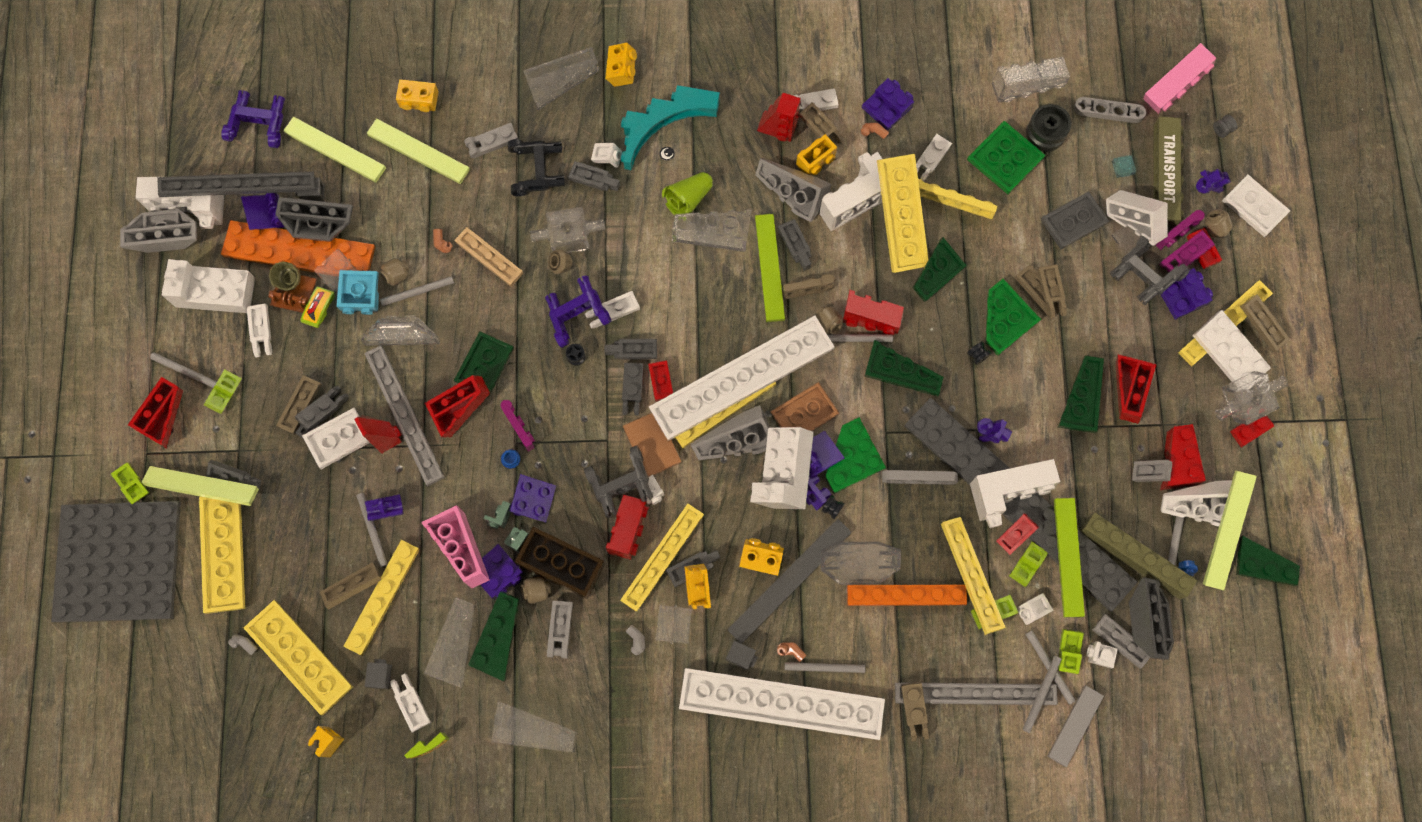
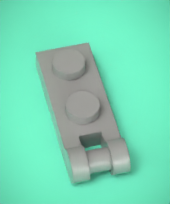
(490, 140)
(560, 628)

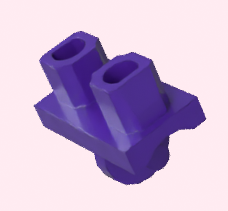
(1212, 181)
(993, 430)
(814, 495)
(384, 507)

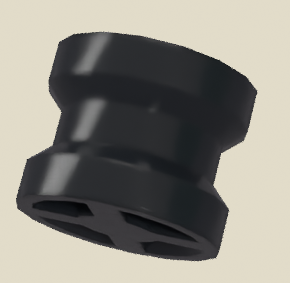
(573, 351)
(979, 353)
(833, 507)

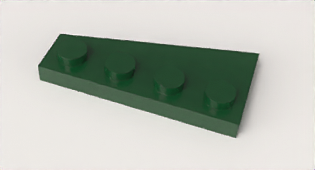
(895, 369)
(1083, 403)
(496, 639)

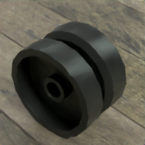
(1048, 127)

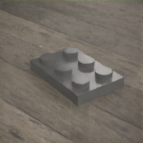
(1074, 220)

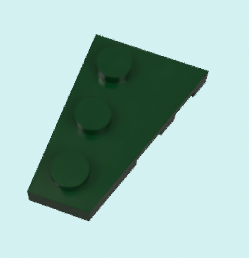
(938, 271)
(1263, 564)

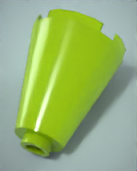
(687, 194)

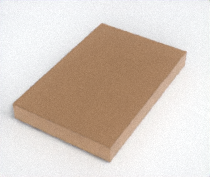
(806, 410)
(656, 450)

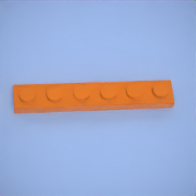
(906, 595)

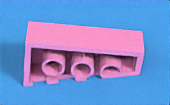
(1180, 79)
(458, 544)

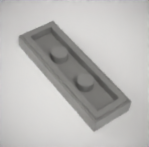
(1120, 639)

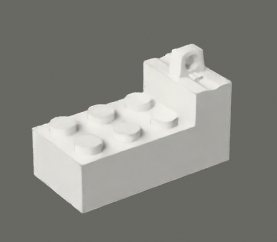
(855, 197)
(206, 208)
(207, 287)
(785, 469)
(1000, 487)

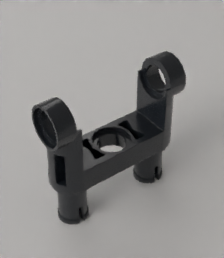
(540, 150)

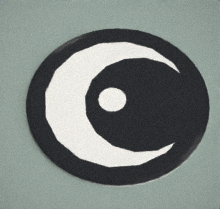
(667, 153)

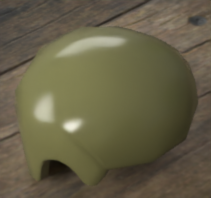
(285, 276)

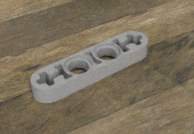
(1109, 110)
(919, 477)

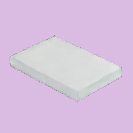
(1256, 205)
(335, 439)

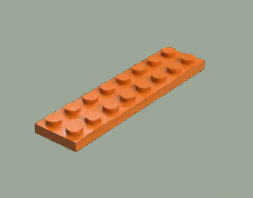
(278, 245)

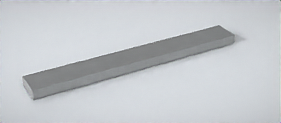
(404, 416)
(981, 693)

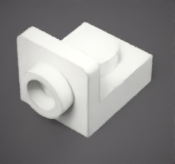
(606, 154)
(655, 490)
(1034, 609)
(1101, 654)

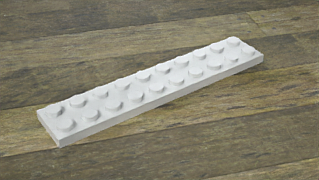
(741, 378)
(782, 704)

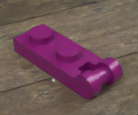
(1181, 229)
(1189, 251)
(517, 423)

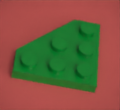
(1006, 317)
(860, 457)

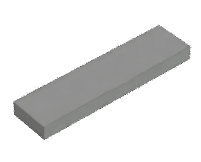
(1075, 726)

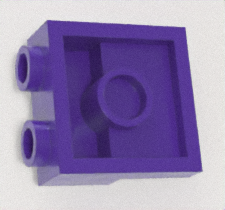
(888, 104)
(1187, 295)
(501, 572)

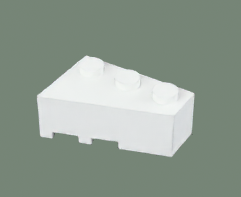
(1140, 213)

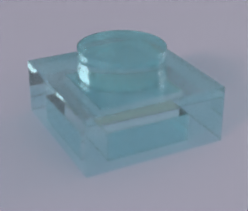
(1124, 166)

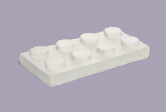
(1229, 347)

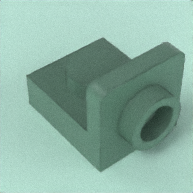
(502, 515)
(516, 539)

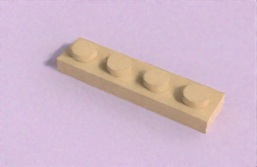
(489, 257)

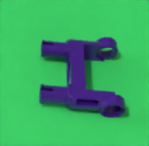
(241, 112)
(560, 314)

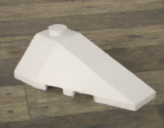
(1199, 502)

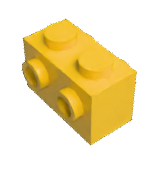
(621, 64)
(417, 95)
(818, 154)
(761, 556)

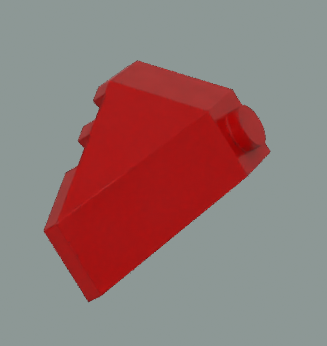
(379, 432)

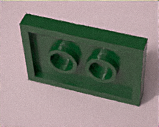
(485, 359)

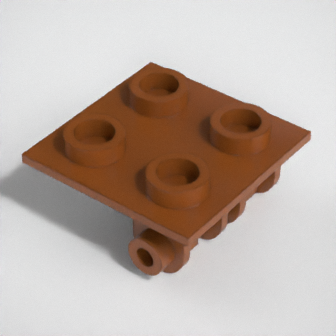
(294, 299)

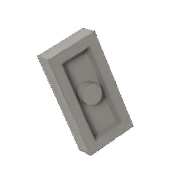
(1152, 471)

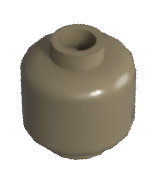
(1218, 223)
(394, 272)
(829, 319)
(535, 589)

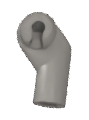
(638, 640)
(244, 642)

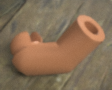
(874, 127)
(439, 243)
(791, 648)

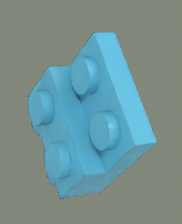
(358, 291)

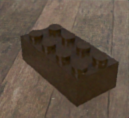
(560, 562)

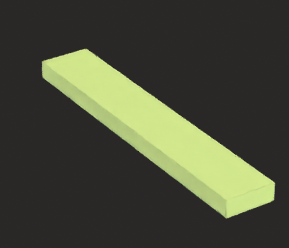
(334, 149)
(418, 151)
(200, 486)
(1229, 530)

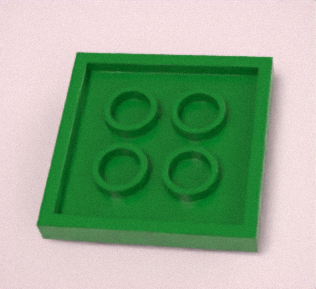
(1006, 157)

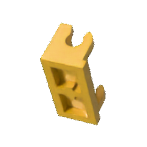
(697, 586)
(328, 741)

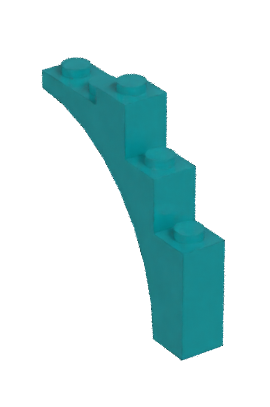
(684, 103)

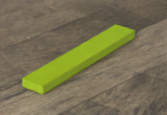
(769, 268)
(1069, 557)

